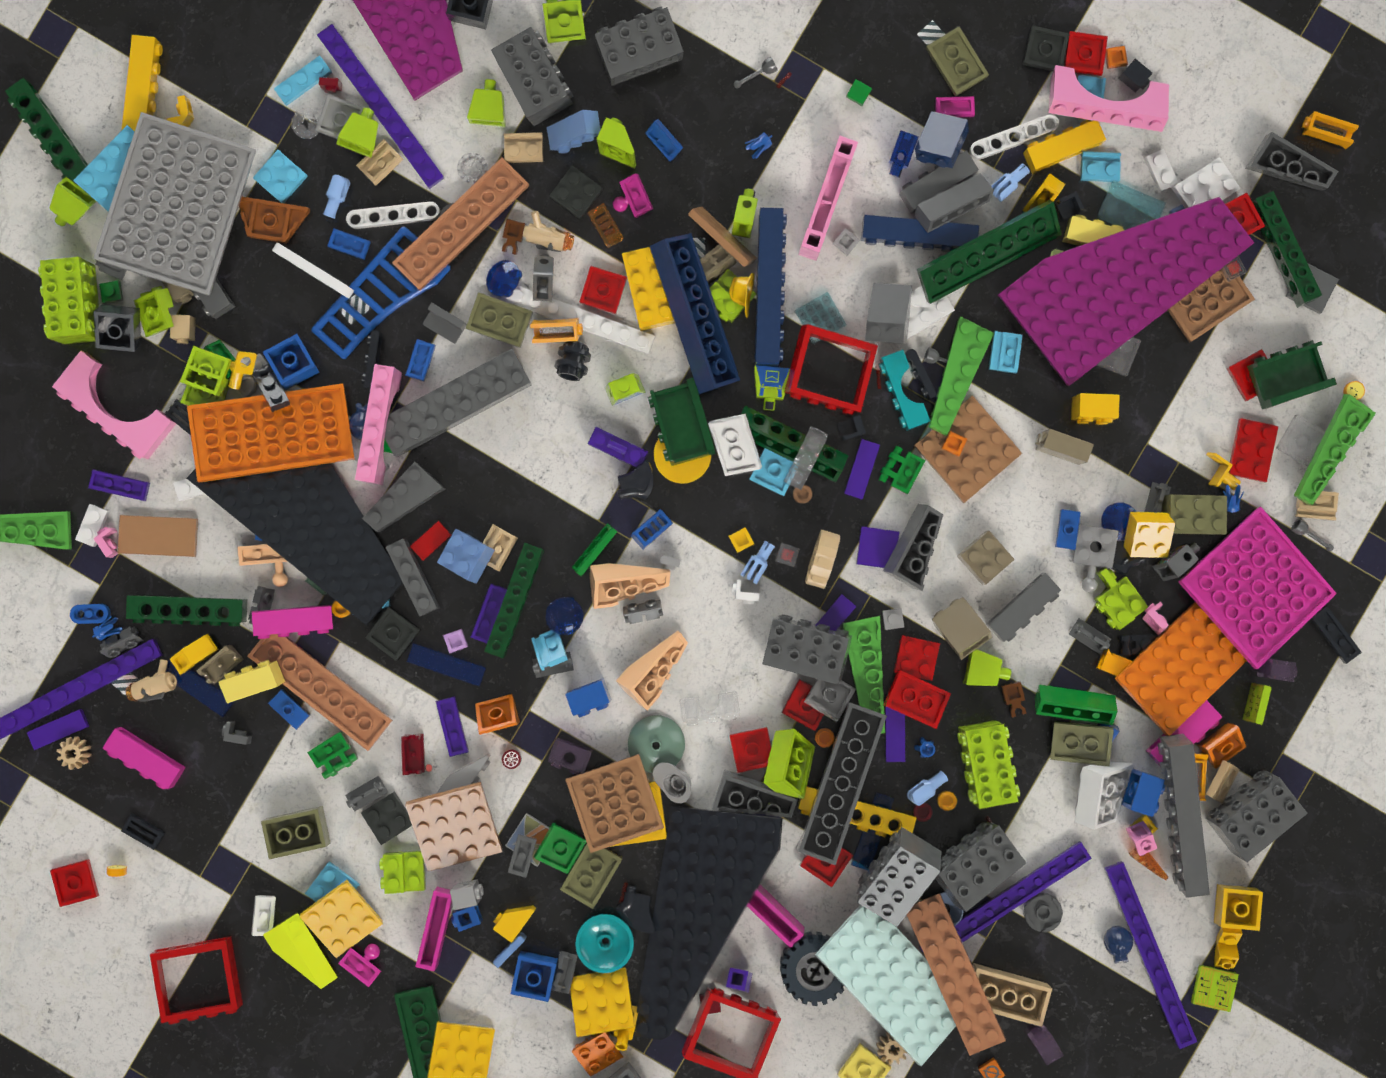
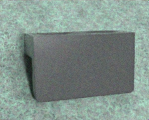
(444, 323)

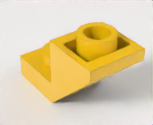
(184, 110)
(193, 654)
(1226, 947)

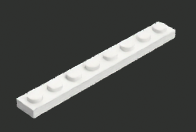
(591, 322)

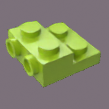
(563, 20)
(724, 304)
(154, 310)
(1120, 604)
(402, 872)

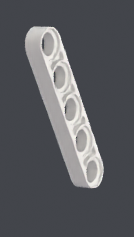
(1021, 130)
(384, 212)
(313, 270)

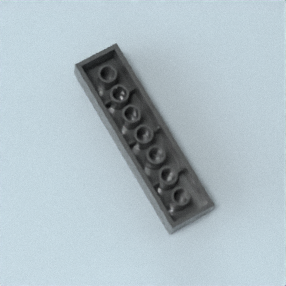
(455, 402)
(841, 783)
(1184, 815)

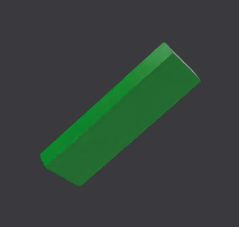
(594, 549)

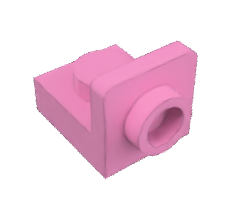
(106, 545)
(1155, 620)
(1142, 838)

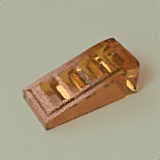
(611, 236)
(1149, 862)

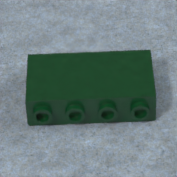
(1289, 375)
(681, 423)

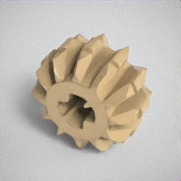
(67, 756)
(886, 1052)

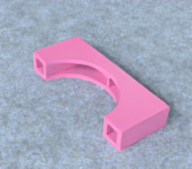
(1073, 100)
(828, 198)
(384, 386)
(79, 387)

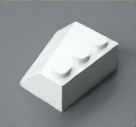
(1101, 793)

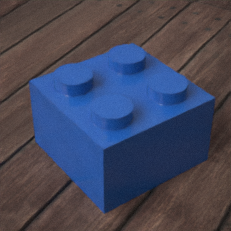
(291, 362)
(588, 697)
(1143, 792)
(534, 976)

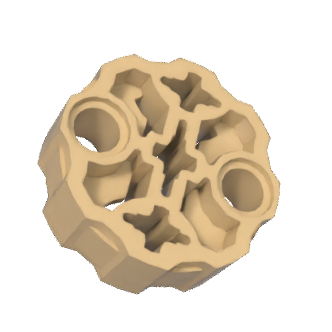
(822, 559)

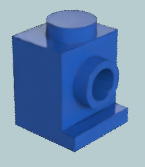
(461, 923)

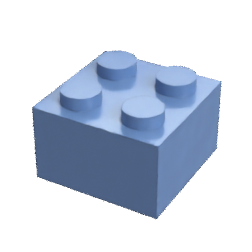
(465, 556)

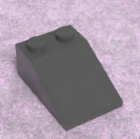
(889, 313)

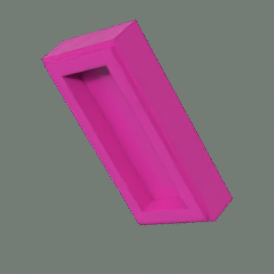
(956, 106)

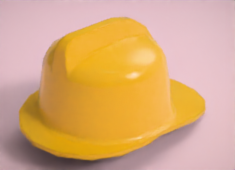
(741, 291)

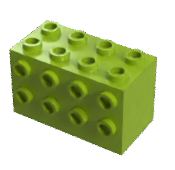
(69, 299)
(988, 764)

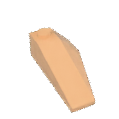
(618, 582)
(647, 674)

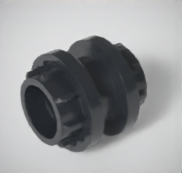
(573, 356)

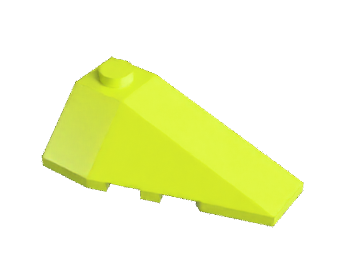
(298, 948)

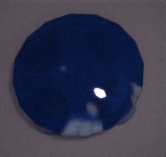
(503, 278)
(1116, 518)
(564, 616)

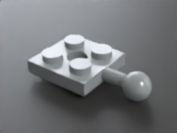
(1103, 558)

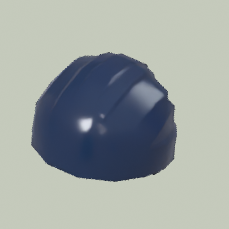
(357, 421)
(1118, 943)

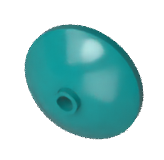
(602, 956)

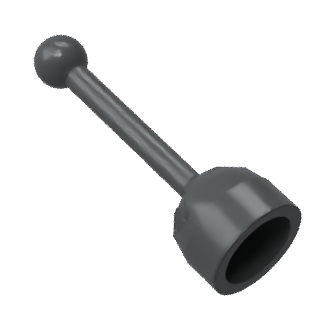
(768, 67)
(932, 356)
(1301, 527)

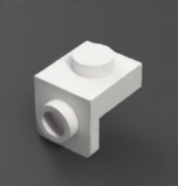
(747, 597)

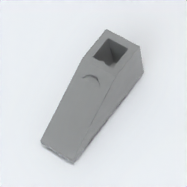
(466, 775)

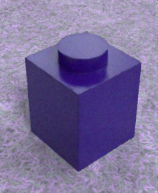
(739, 980)

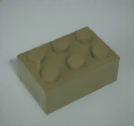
(1197, 513)
(295, 832)

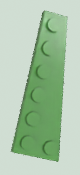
(964, 358)
(1340, 435)
(37, 529)
(866, 662)

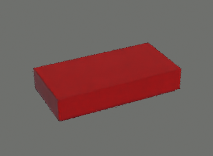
(431, 540)

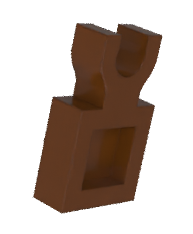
(513, 232)
(1013, 695)

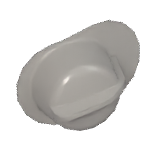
(673, 782)

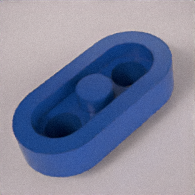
(91, 613)

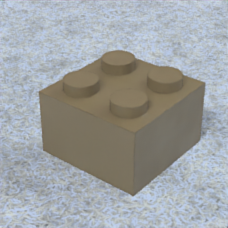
(985, 557)

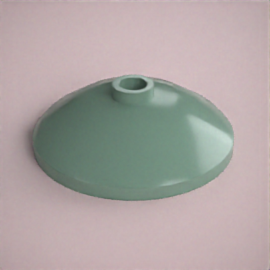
(660, 730)

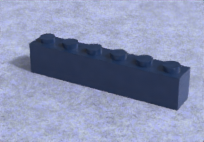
(910, 233)

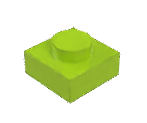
(1107, 577)

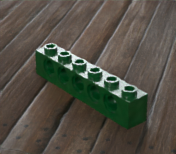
(24, 91)
(1286, 250)
(787, 442)
(514, 600)
(137, 604)

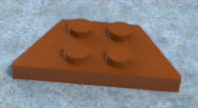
(271, 219)

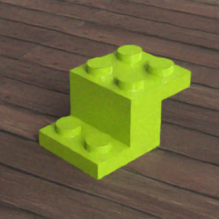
(205, 377)

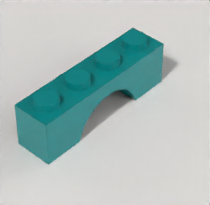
(911, 413)

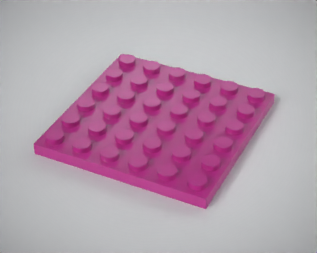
(1257, 587)

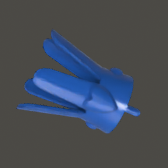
(762, 142)
(1233, 501)
(103, 630)
(926, 748)

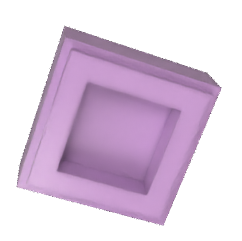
(455, 640)

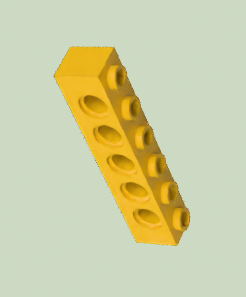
(867, 810)

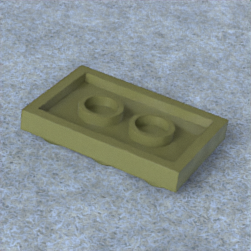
(957, 61)
(499, 320)
(1081, 743)
(591, 875)

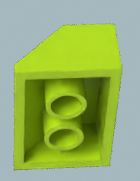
(615, 143)
(789, 763)

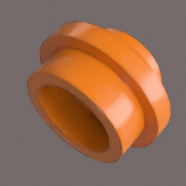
(824, 737)

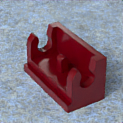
(413, 754)

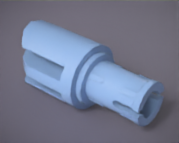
(1009, 182)
(336, 193)
(760, 560)
(926, 788)

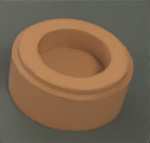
(802, 496)

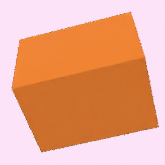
(496, 714)
(1223, 744)

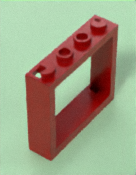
(836, 338)
(226, 946)
(720, 1064)

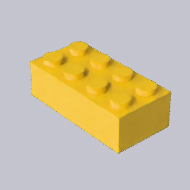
(647, 290)

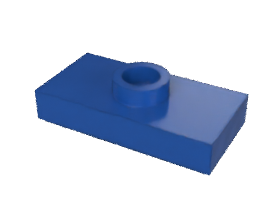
(664, 140)
(349, 244)
(420, 360)
(1067, 529)
(289, 709)

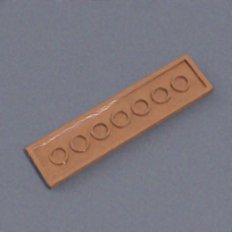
(460, 224)
(323, 690)
(955, 974)

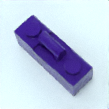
(617, 447)

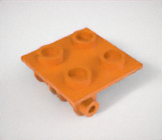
(596, 1053)

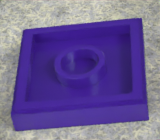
(876, 546)

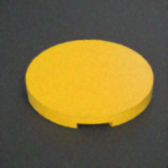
(683, 472)

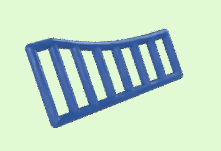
(382, 313)

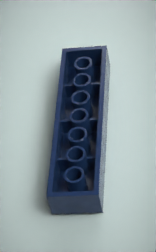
(769, 283)
(694, 312)

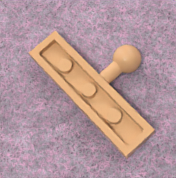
(261, 555)

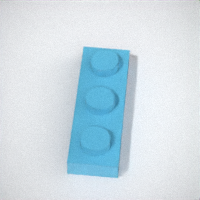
(302, 80)

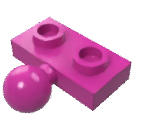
(635, 197)
(360, 966)

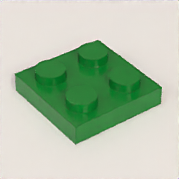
(560, 848)

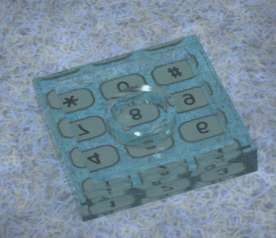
(822, 314)

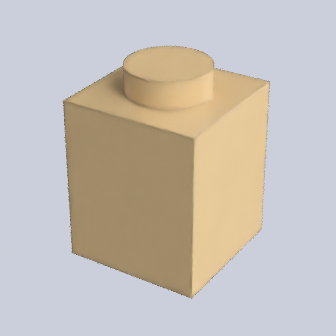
(183, 329)

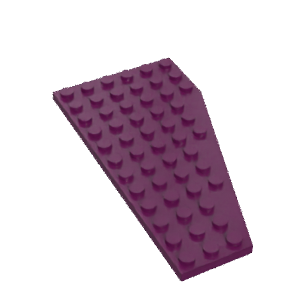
(415, 39)
(1110, 289)

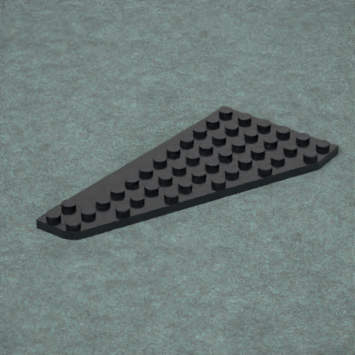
(703, 889)

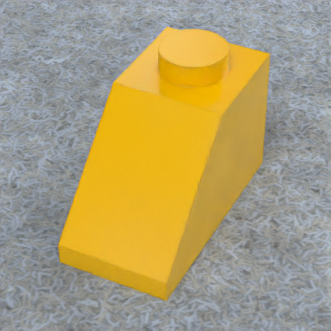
(1047, 191)
(512, 921)

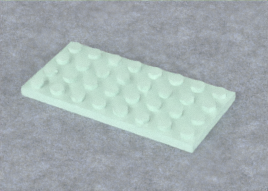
(889, 981)

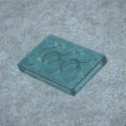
(1129, 207)

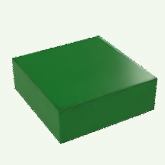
(859, 92)

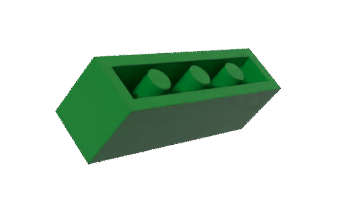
(1076, 704)

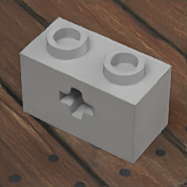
(466, 894)

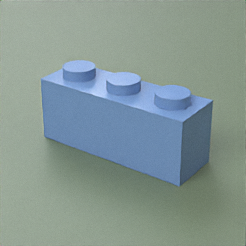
(573, 131)

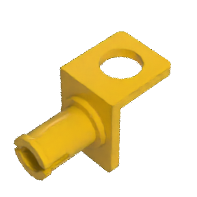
(239, 369)
(1222, 474)
(625, 1034)

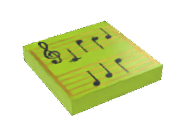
(1257, 703)
(1214, 988)

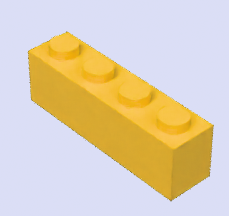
(1064, 146)

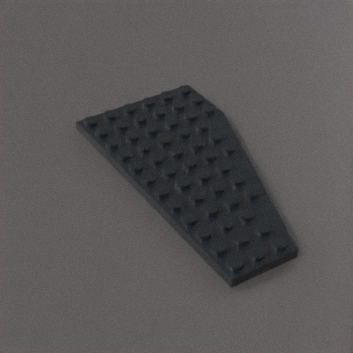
(315, 528)

